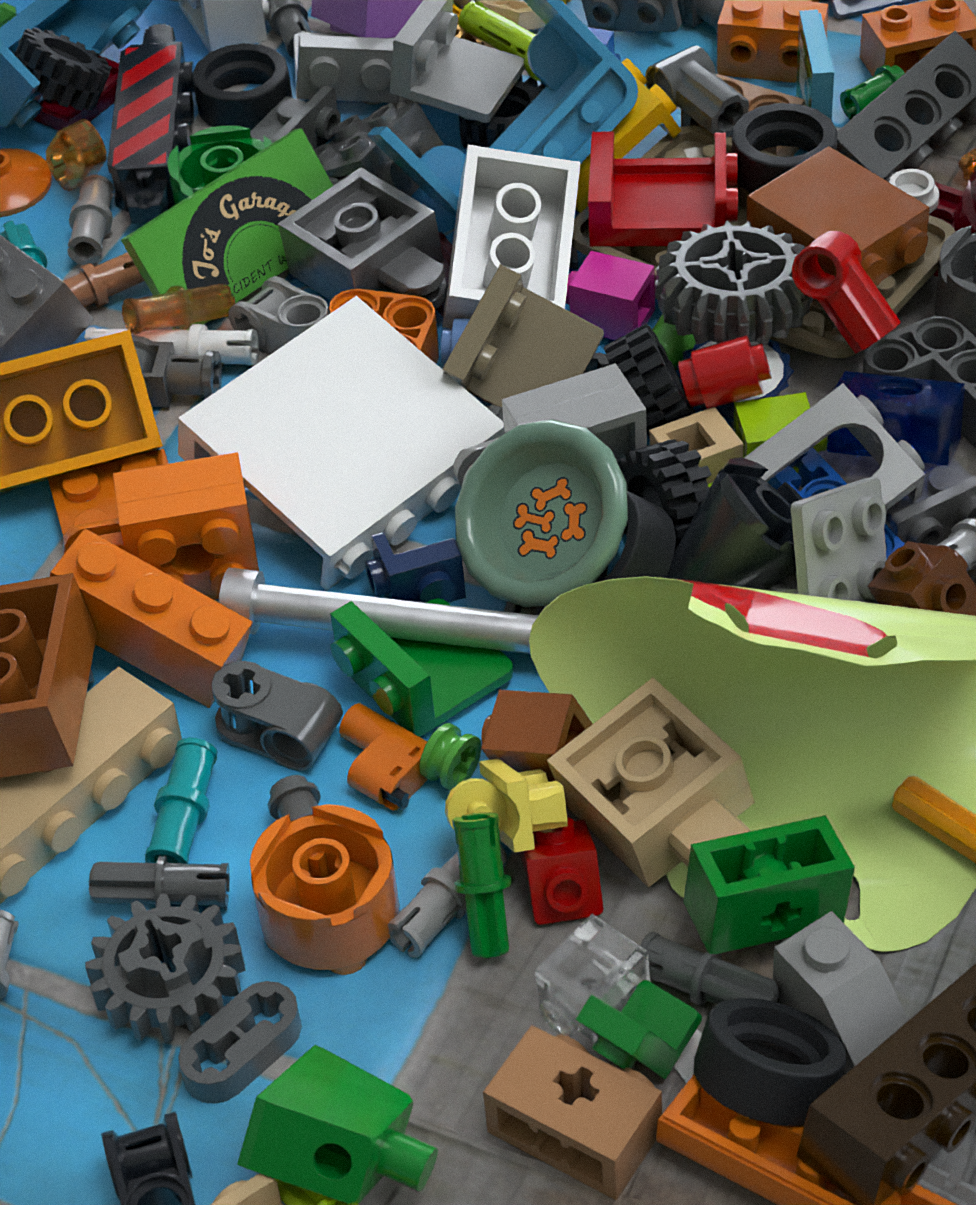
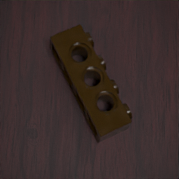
(899, 1102)

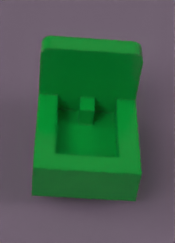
(648, 1029)

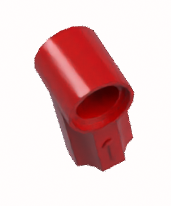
(849, 295)

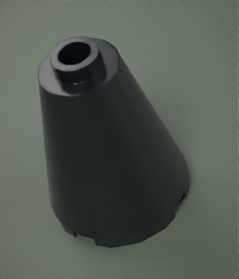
(739, 531)

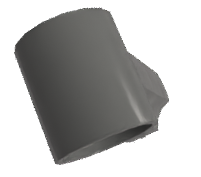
(696, 89)

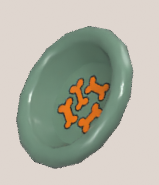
(541, 512)

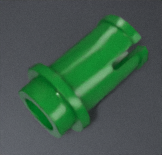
(860, 96)

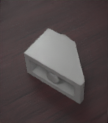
(840, 984)

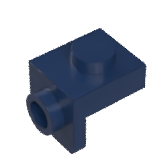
(417, 573)

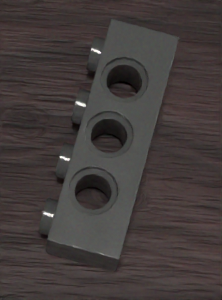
(914, 111)

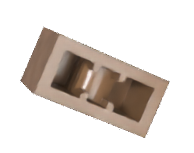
(573, 1110)

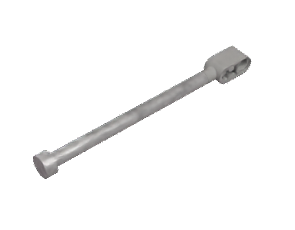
(402, 619)

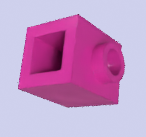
(612, 293)

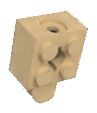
(653, 782)

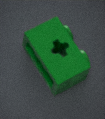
(766, 883)

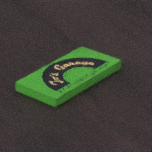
(231, 225)

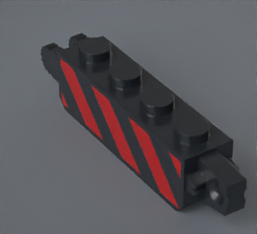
(149, 122)

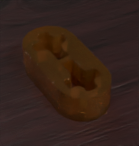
(75, 154)

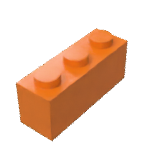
(154, 617)

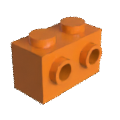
(911, 31)
(762, 38)

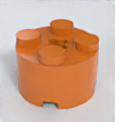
(325, 888)

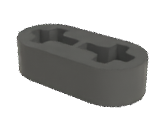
(239, 1040)

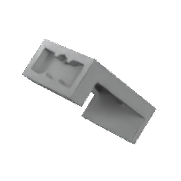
(900, 464)

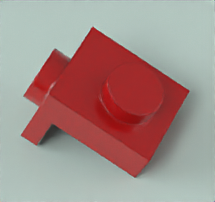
(563, 874)

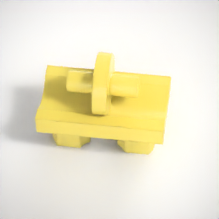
(520, 799)

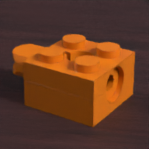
(182, 520)

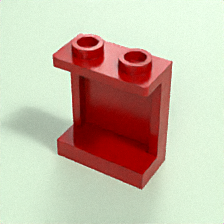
(657, 197)

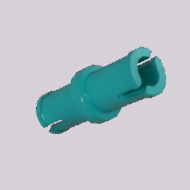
(182, 801)

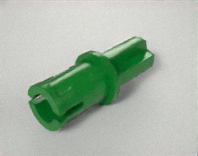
(482, 882)

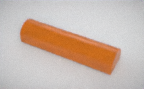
(755, 1153)

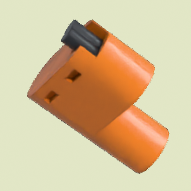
(389, 760)

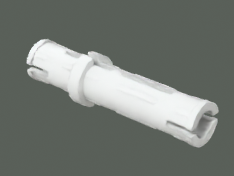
(232, 345)

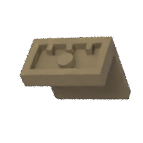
(519, 342)

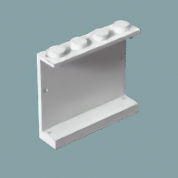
(343, 435)

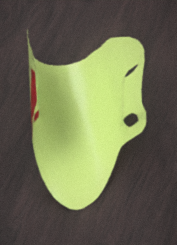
(817, 701)

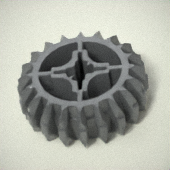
(731, 284)

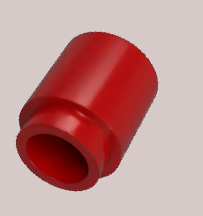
(724, 373)

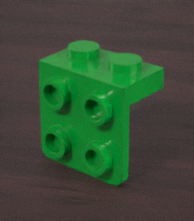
(414, 679)

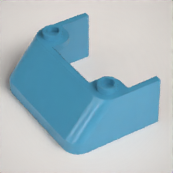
(85, 21)
(582, 95)

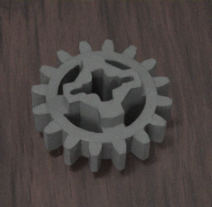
(142, 990)

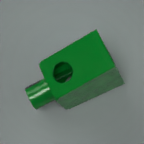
(334, 1131)

